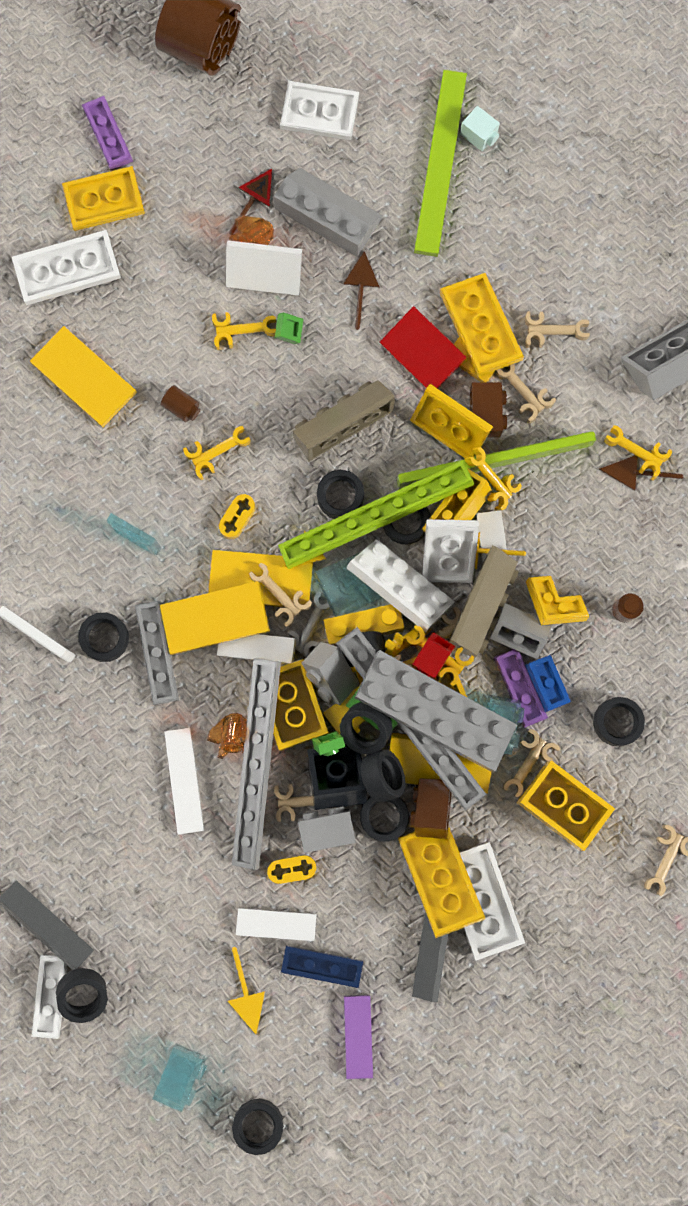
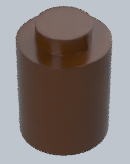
(180, 404)
(627, 608)

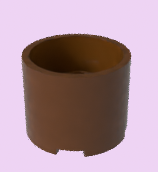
(198, 31)

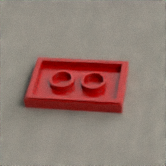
(423, 349)

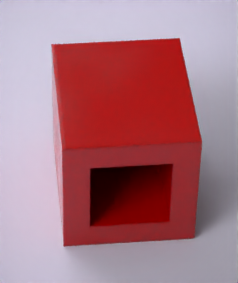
(433, 655)

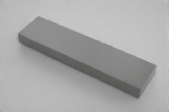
(156, 653)

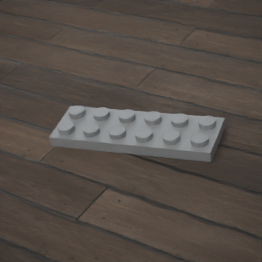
(435, 711)

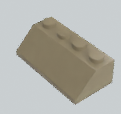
(344, 419)
(483, 601)

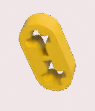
(232, 513)
(291, 876)

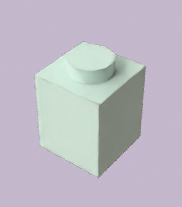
(480, 129)

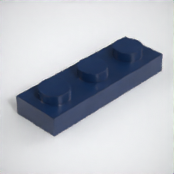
(322, 966)

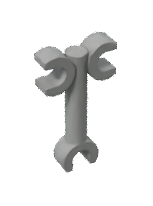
(303, 643)

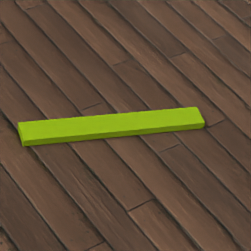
(440, 163)
(509, 456)
(376, 514)

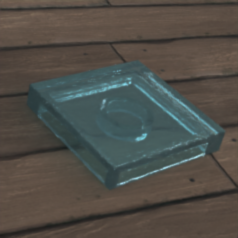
(133, 534)
(344, 589)

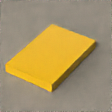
(103, 198)
(450, 422)

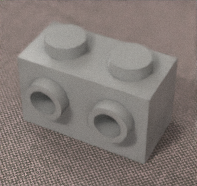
(520, 631)
(330, 673)
(326, 829)

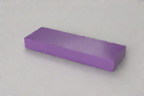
(107, 133)
(520, 686)
(358, 1037)

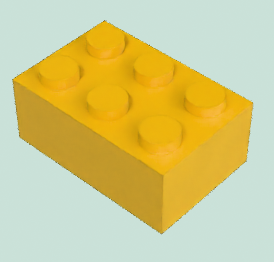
(297, 708)
(565, 805)

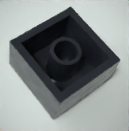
(336, 779)

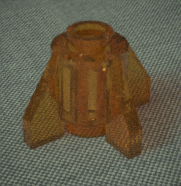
(253, 230)
(229, 733)

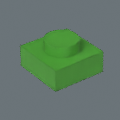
(289, 328)
(328, 743)

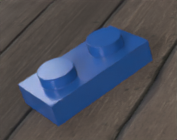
(547, 683)

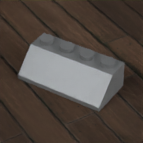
(326, 211)
(660, 362)

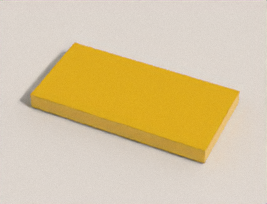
(481, 324)
(83, 376)
(233, 569)
(214, 618)
(417, 767)
(441, 882)

